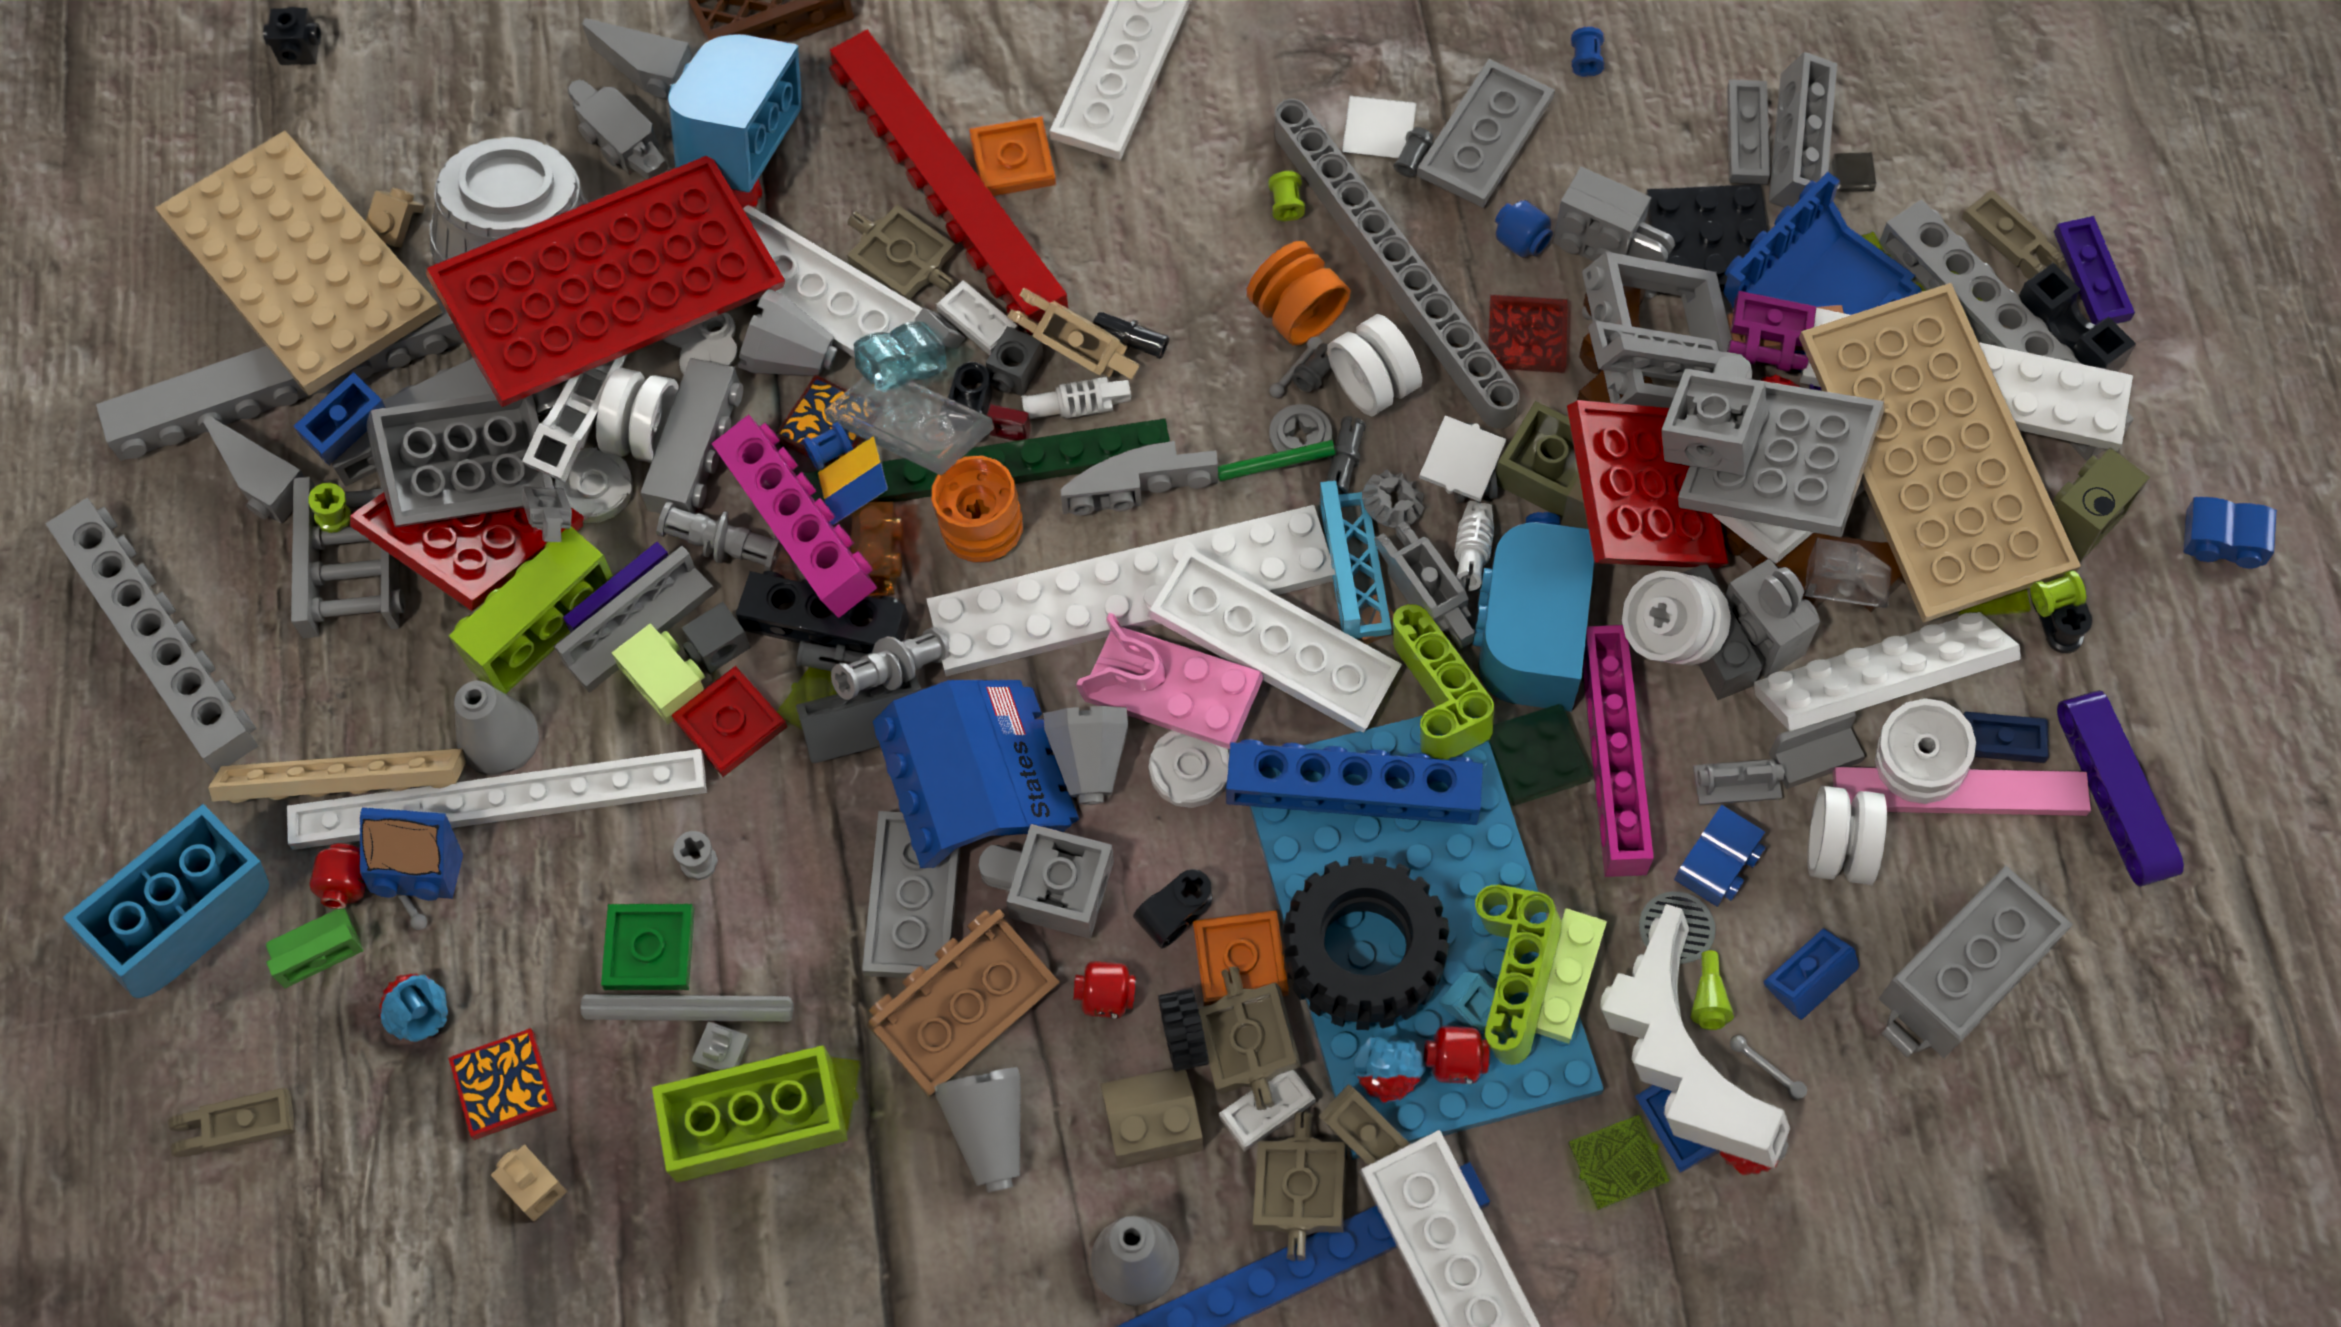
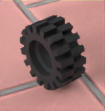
(1183, 1029)

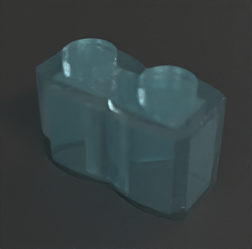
(901, 355)

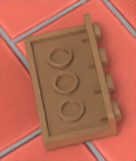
(961, 1001)

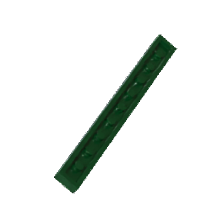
(1025, 459)

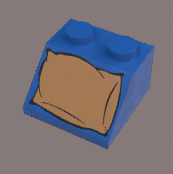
(408, 853)

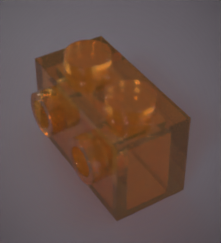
(876, 537)

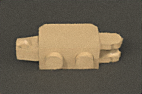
(1076, 337)

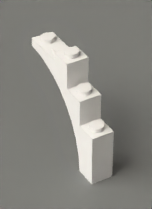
(569, 422)
(1702, 1102)

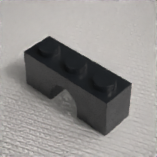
(2054, 300)

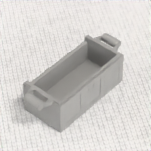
(1971, 965)

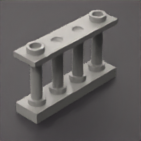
(310, 573)

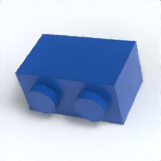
(339, 418)

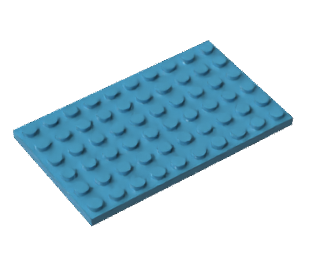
(1457, 866)

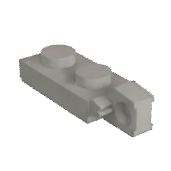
(547, 510)

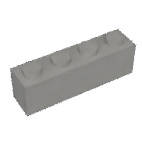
(685, 447)

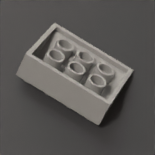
(453, 457)

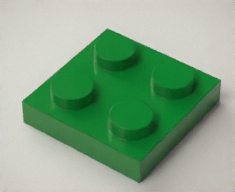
(648, 947)

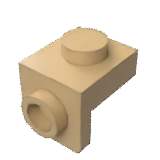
(391, 215)

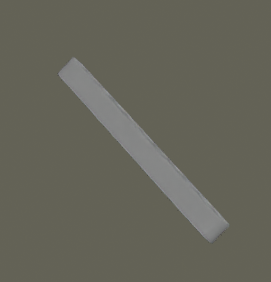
(1400, 275)

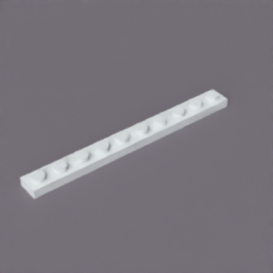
(509, 796)

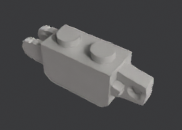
(617, 128)
(1428, 582)

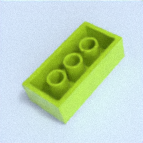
(526, 615)
(749, 1114)

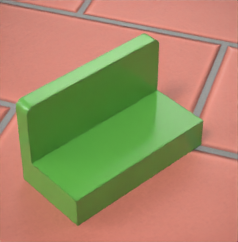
(312, 948)

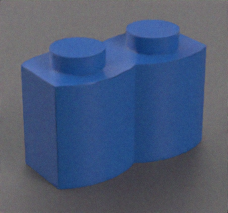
(2230, 531)
(1720, 856)

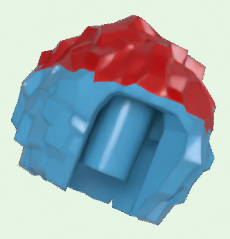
(413, 1007)
(1388, 1067)

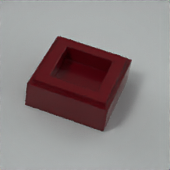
(1009, 423)

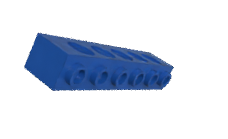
(1372, 798)

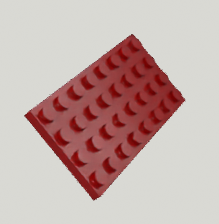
(604, 279)

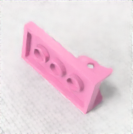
(1171, 685)

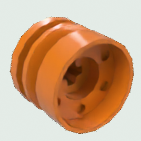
(1298, 292)
(977, 509)

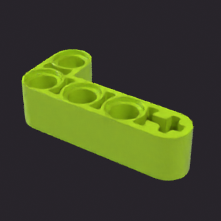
(1437, 677)
(1515, 976)

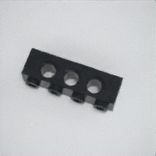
(766, 591)

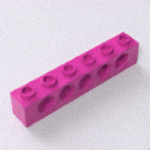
(794, 516)
(1616, 753)

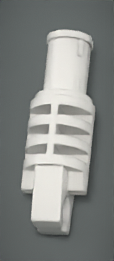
(1078, 399)
(1474, 543)

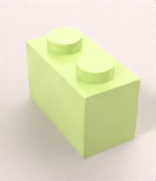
(658, 671)

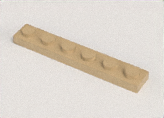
(337, 775)

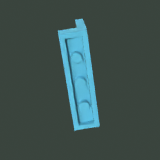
(1341, 562)

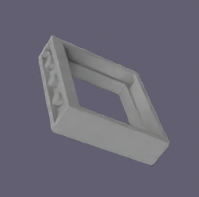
(1608, 304)

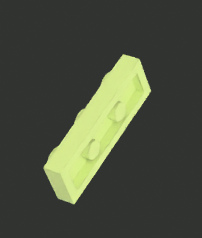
(1569, 974)

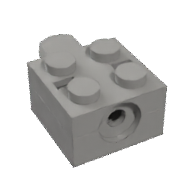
(1608, 217)
(1716, 417)
(1773, 615)
(1053, 880)

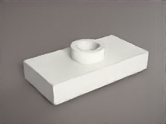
(974, 316)
(1253, 1125)

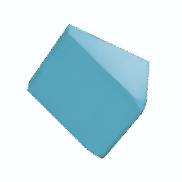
(1469, 1000)

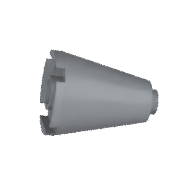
(493, 729)
(986, 1124)
(1135, 1260)

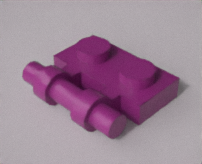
(1774, 321)

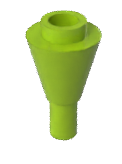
(1711, 1003)

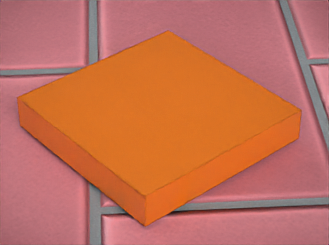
(1013, 156)
(1241, 942)

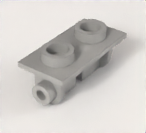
(1738, 781)

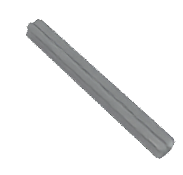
(687, 1008)

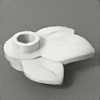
(705, 345)

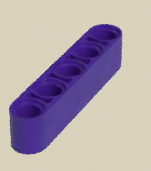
(2120, 788)

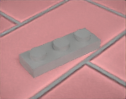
(1748, 132)

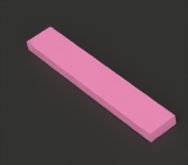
(1985, 792)

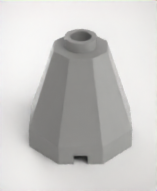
(785, 340)
(1088, 748)

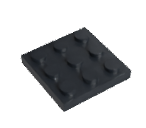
(1708, 224)

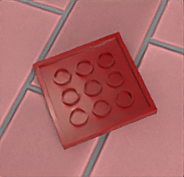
(1635, 493)
(458, 555)

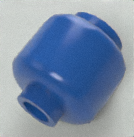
(1523, 228)

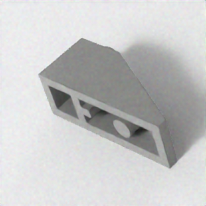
(643, 57)
(258, 473)

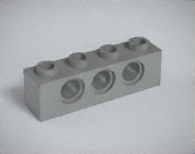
(1802, 127)

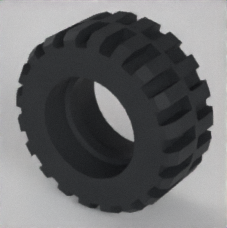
(1375, 890)

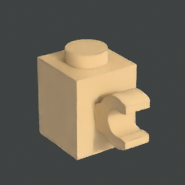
(528, 1182)

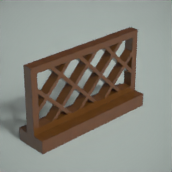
(775, 21)

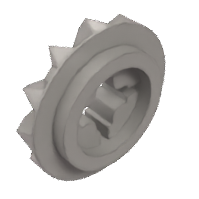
(1308, 418)
(1377, 499)

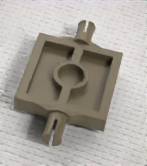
(901, 252)
(1248, 1038)
(1300, 1186)

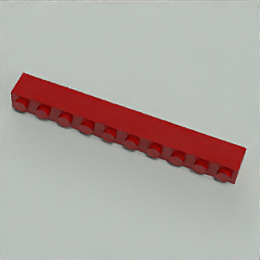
(943, 176)

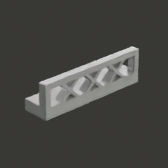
(1655, 352)
(656, 598)

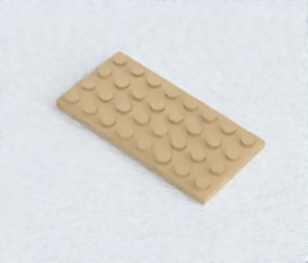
(298, 262)
(1947, 454)

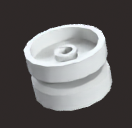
(1374, 365)
(634, 413)
(1676, 618)
(1929, 727)
(1847, 835)

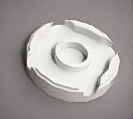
(597, 485)
(1188, 770)

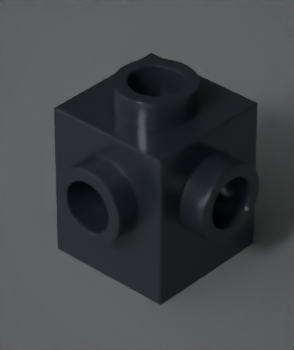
(293, 36)

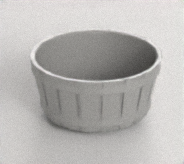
(499, 191)

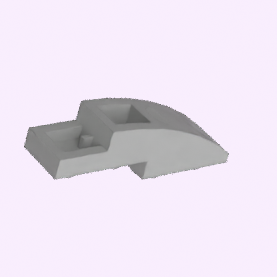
(1120, 479)

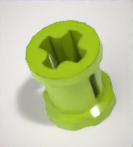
(1286, 194)
(329, 507)
(2058, 593)

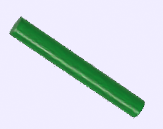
(1276, 460)

